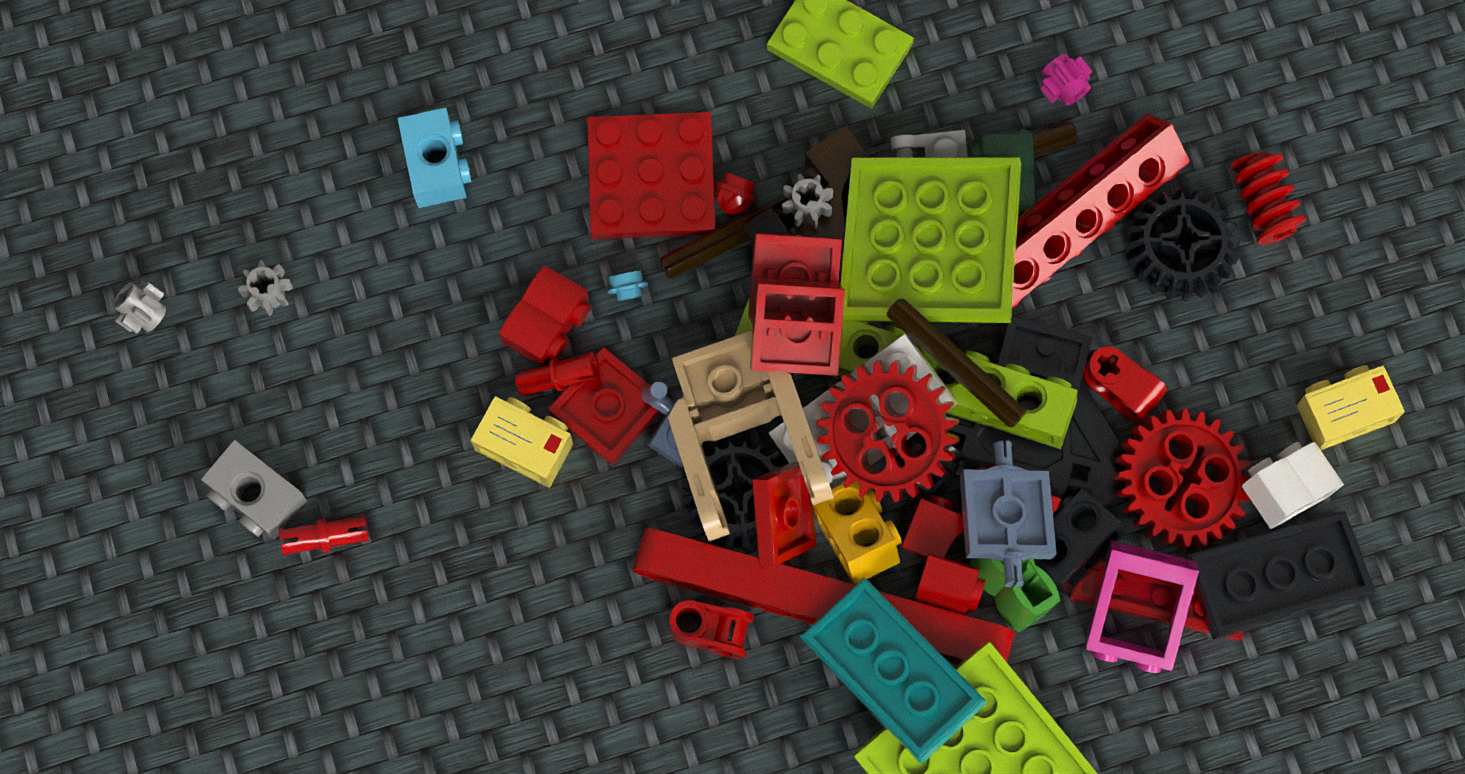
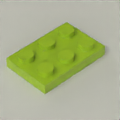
(841, 46)

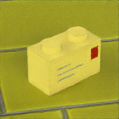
(1349, 406)
(523, 440)

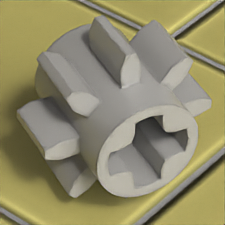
(800, 192)
(275, 291)
(139, 307)

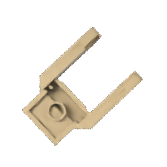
(728, 398)

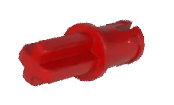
(558, 374)

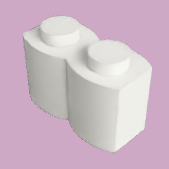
(1292, 483)

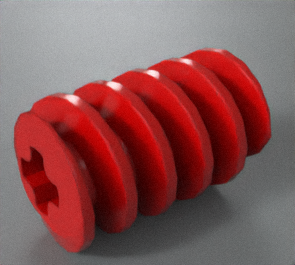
(1267, 196)

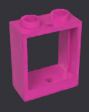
(1150, 564)

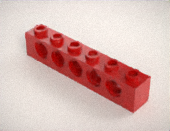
(1094, 200)

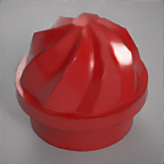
(734, 194)

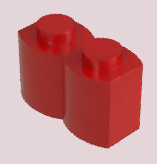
(545, 317)
(950, 585)

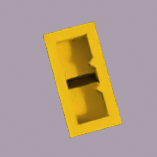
(851, 532)

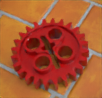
(924, 416)
(1151, 456)

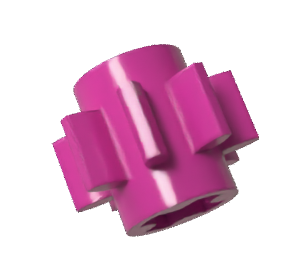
(1066, 79)

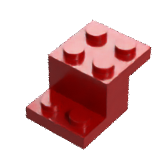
(796, 304)

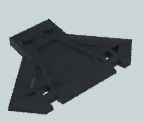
(1089, 438)

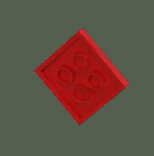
(651, 175)

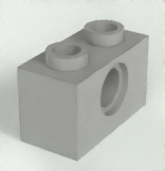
(240, 469)

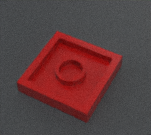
(606, 410)
(783, 515)

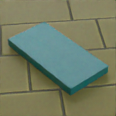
(893, 670)

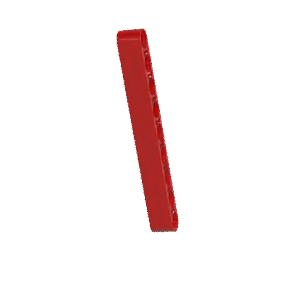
(798, 592)

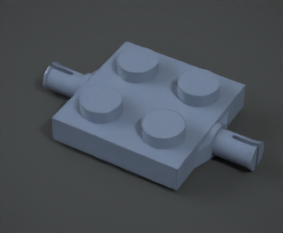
(1007, 514)

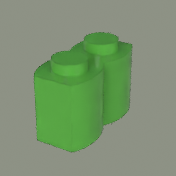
(1021, 604)

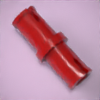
(323, 535)

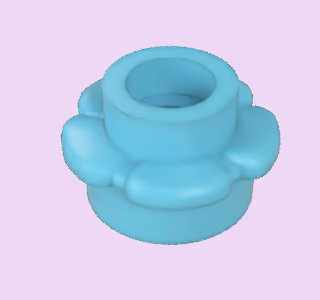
(627, 285)

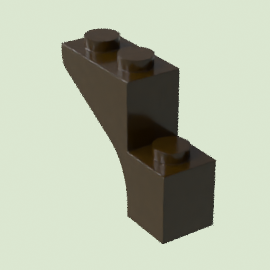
(833, 163)

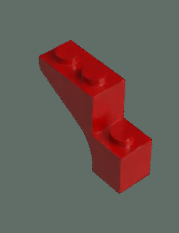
(936, 526)

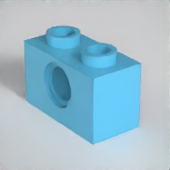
(426, 134)

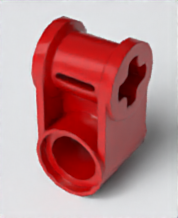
(1126, 386)
(713, 629)

